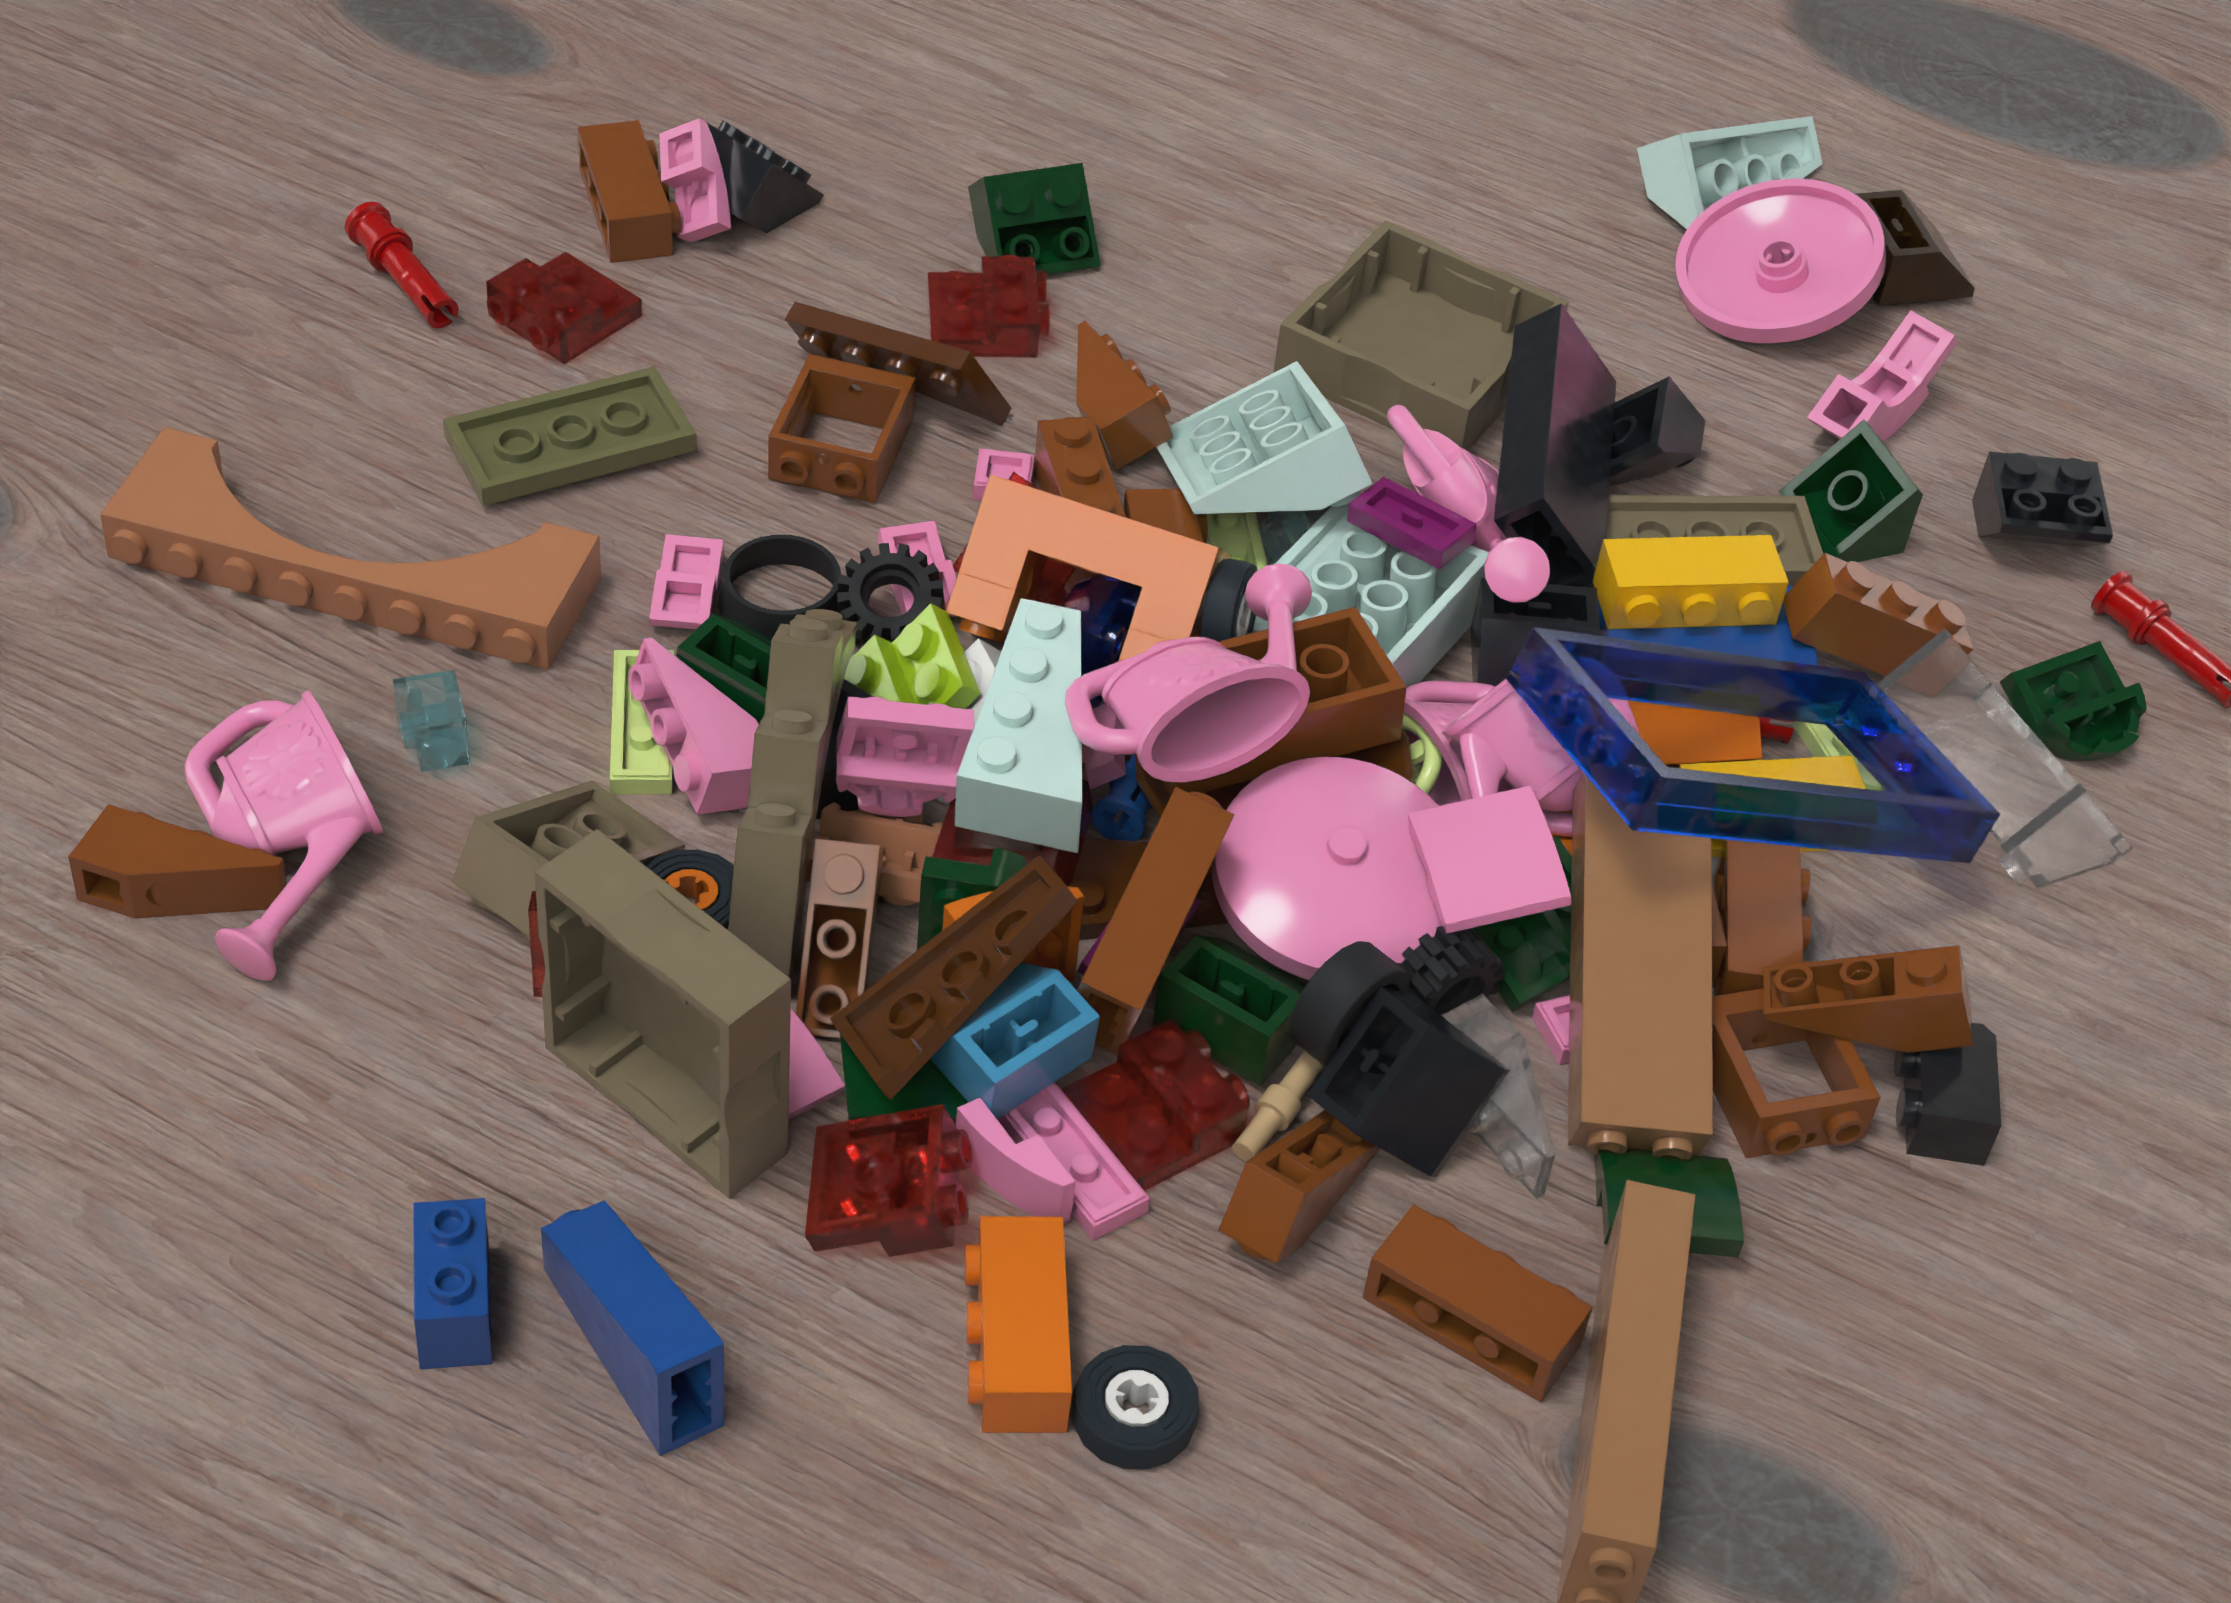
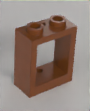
(827, 389)
(1791, 1123)

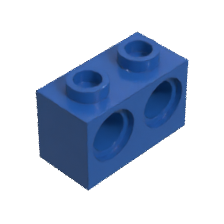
(452, 1283)

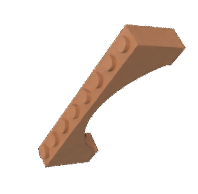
(496, 602)

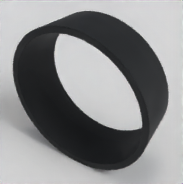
(773, 551)

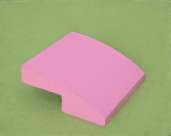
(1489, 859)

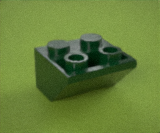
(1037, 216)
(731, 660)
(1232, 1002)

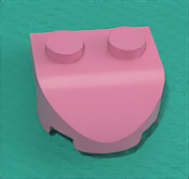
(900, 753)

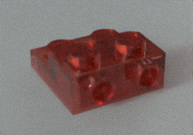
(560, 305)
(990, 310)
(1162, 1104)
(889, 1182)

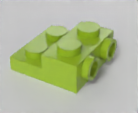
(918, 666)

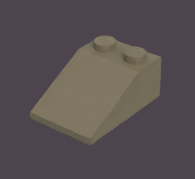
(518, 840)

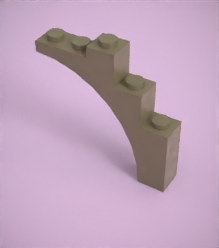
(786, 783)

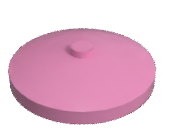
(1781, 260)
(1324, 863)

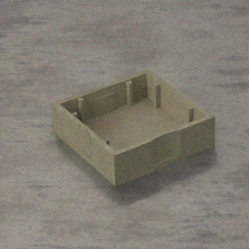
(1414, 332)
(665, 1011)

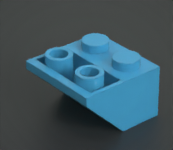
(1020, 1039)

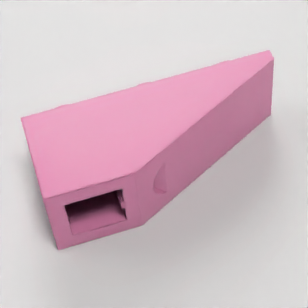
(698, 727)

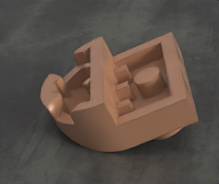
(904, 843)

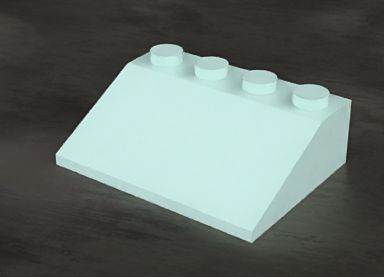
(1266, 450)
(1404, 601)

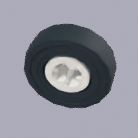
(1225, 604)
(1128, 1436)

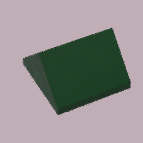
(1858, 497)

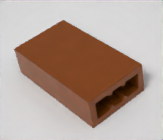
(1152, 913)

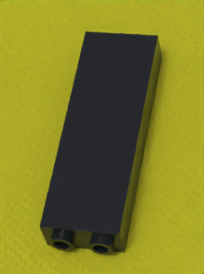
(1557, 446)

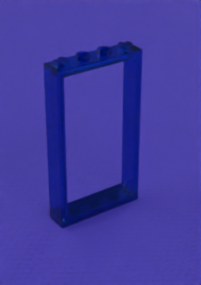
(1921, 815)

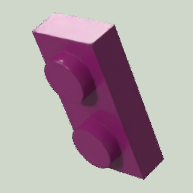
(1411, 522)

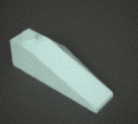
(1702, 167)

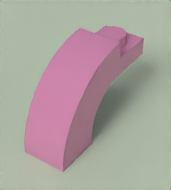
(1891, 384)

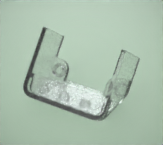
(2045, 817)

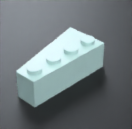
(1023, 755)

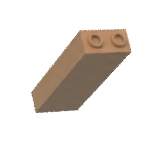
(1639, 985)
(1627, 1399)

